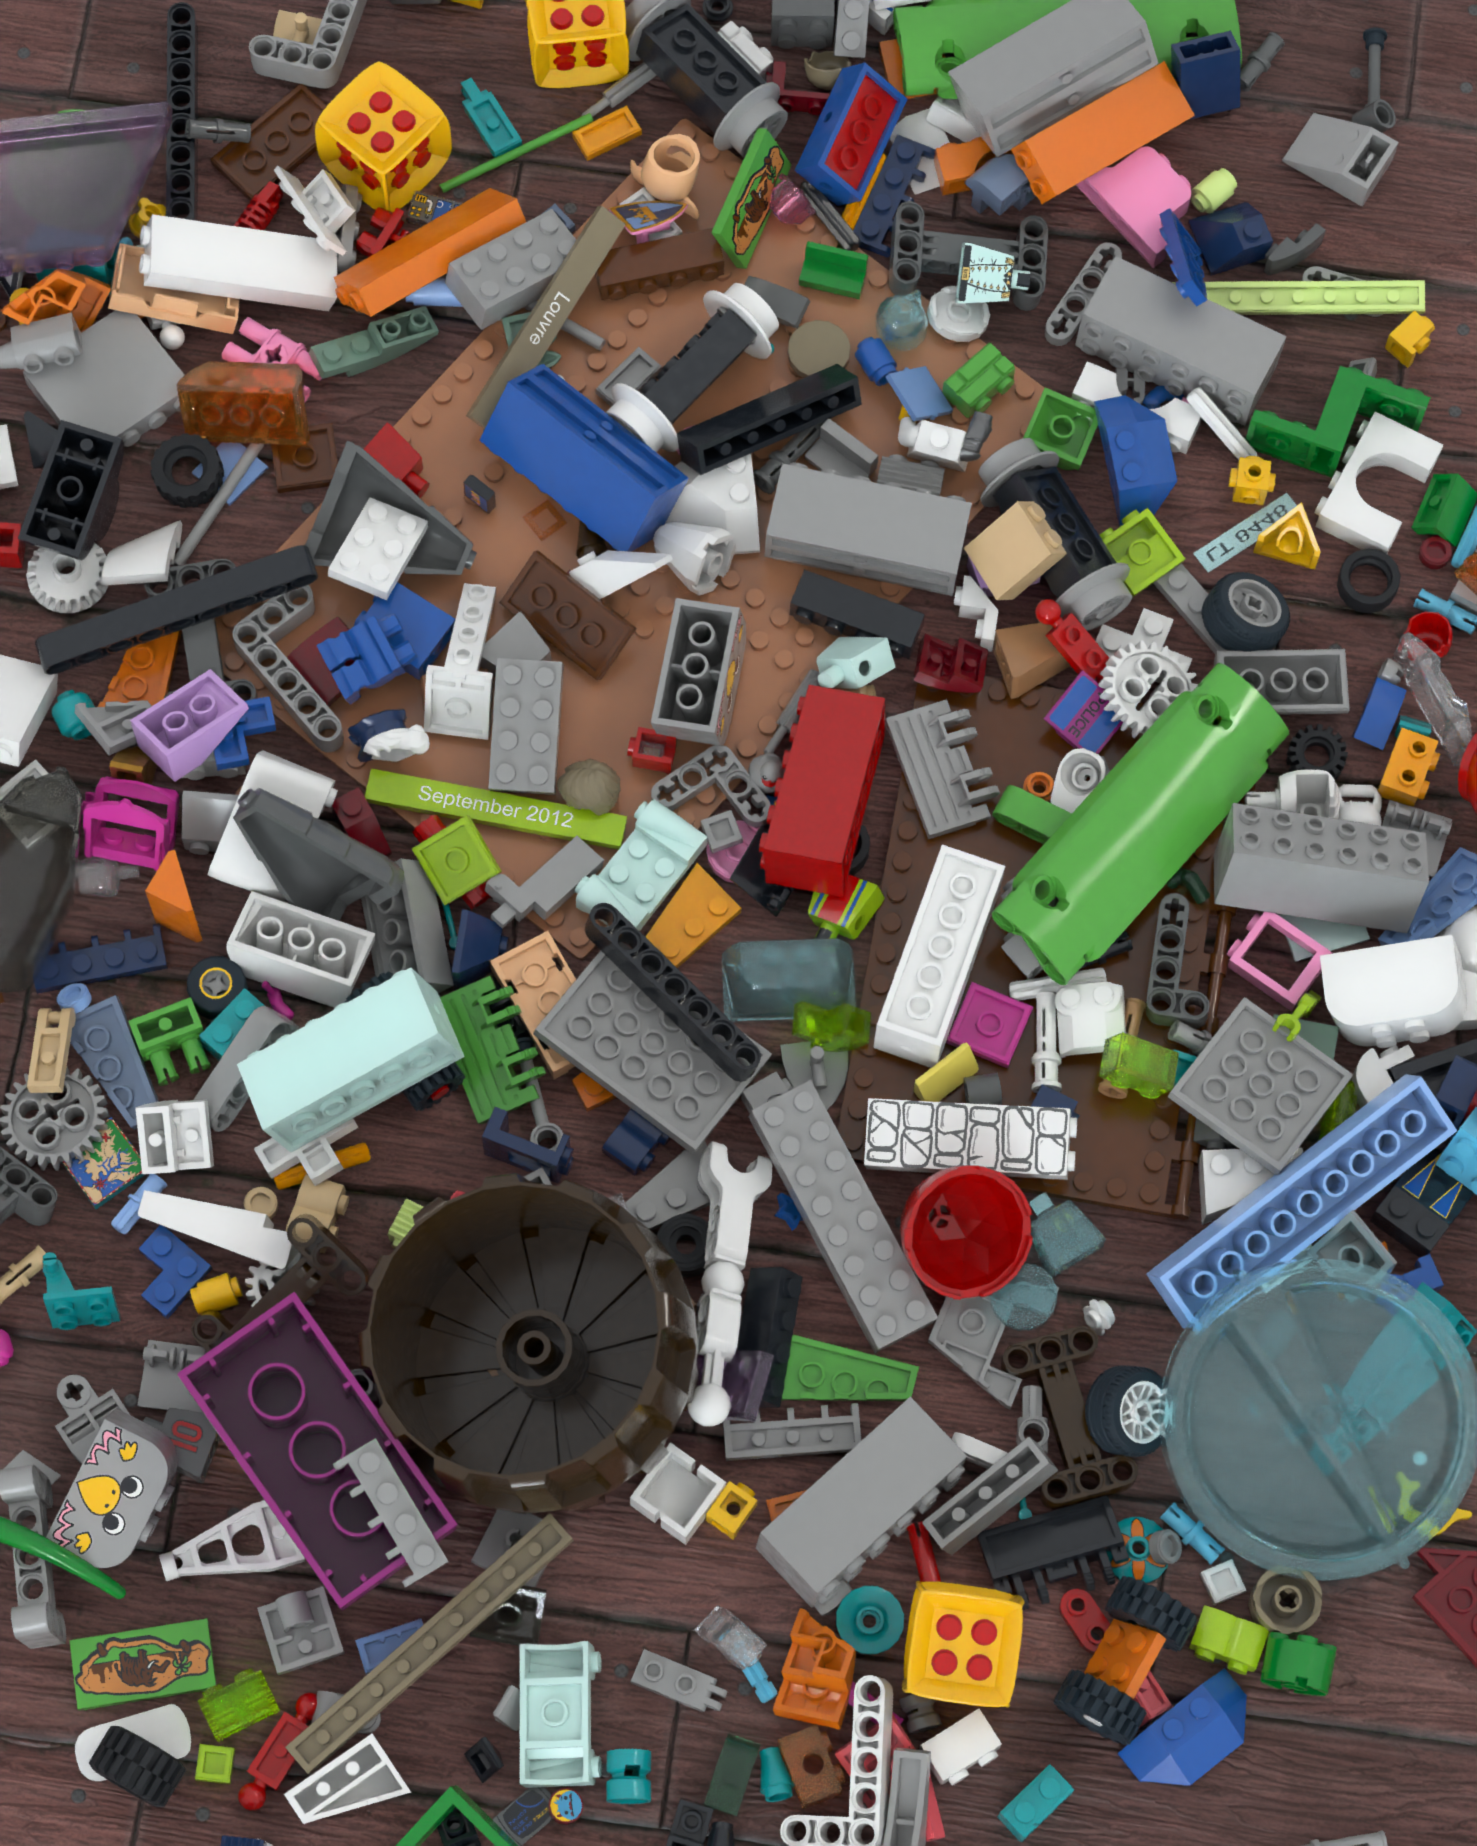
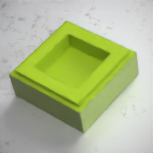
(215, 1764)

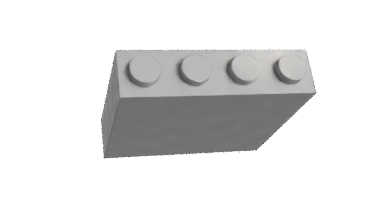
(117, 384)

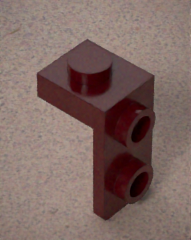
(796, 100)

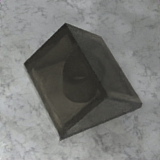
(517, 1619)

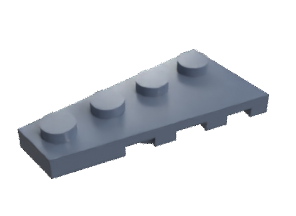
(111, 1053)

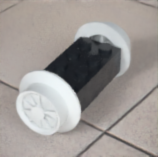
(737, 325)

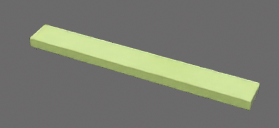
(1319, 297)

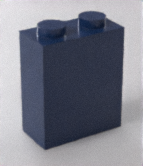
(1208, 72)

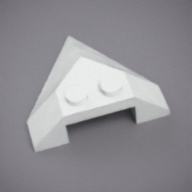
(721, 500)

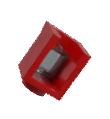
(652, 750)

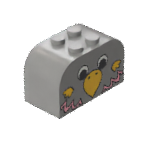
(700, 672)
(117, 1492)

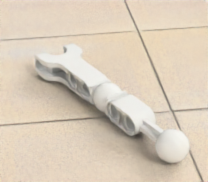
(725, 1257)

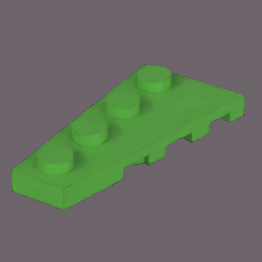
(841, 1374)

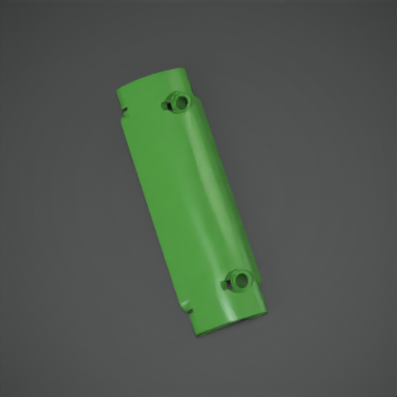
(976, 25)
(1141, 823)

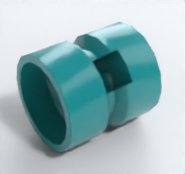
(628, 1789)

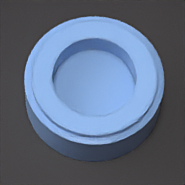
(74, 996)

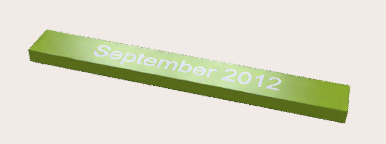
(494, 808)

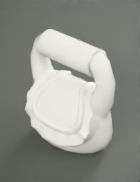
(1360, 811)

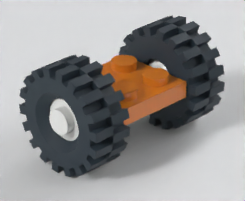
(1130, 1645)

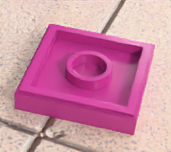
(990, 1024)

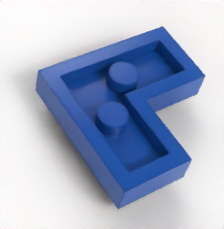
(257, 720)
(179, 1267)

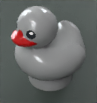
(765, 771)

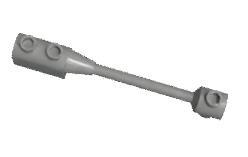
(42, 343)

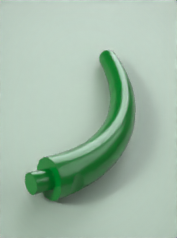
(42, 1547)

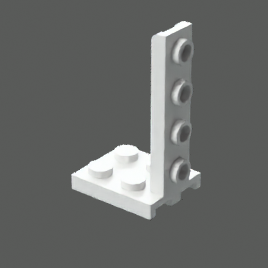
(458, 693)

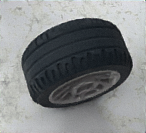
(1125, 1410)

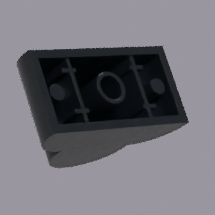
(75, 492)

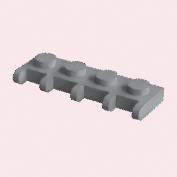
(792, 1436)
(394, 1510)

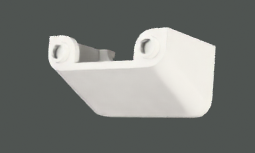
(234, 858)

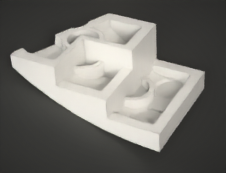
(143, 558)

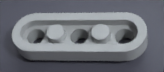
(349, 230)

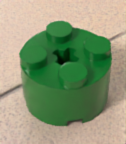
(1298, 1664)

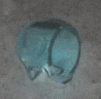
(902, 321)

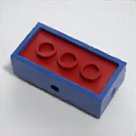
(851, 134)

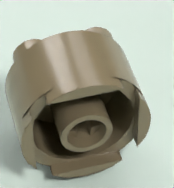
(1290, 1620)

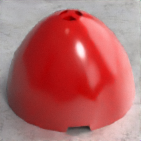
(982, 1236)

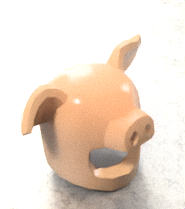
(669, 175)

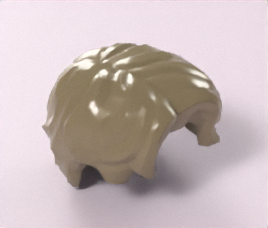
(590, 786)

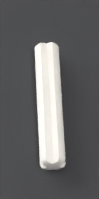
(1220, 424)
(1029, 988)

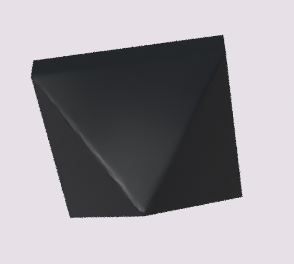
(484, 1759)

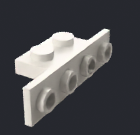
(321, 204)

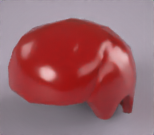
(1432, 630)

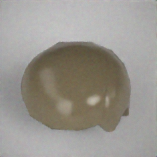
(824, 69)

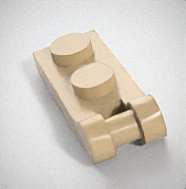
(50, 1050)

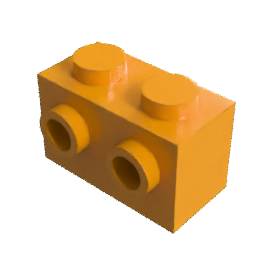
(1408, 767)

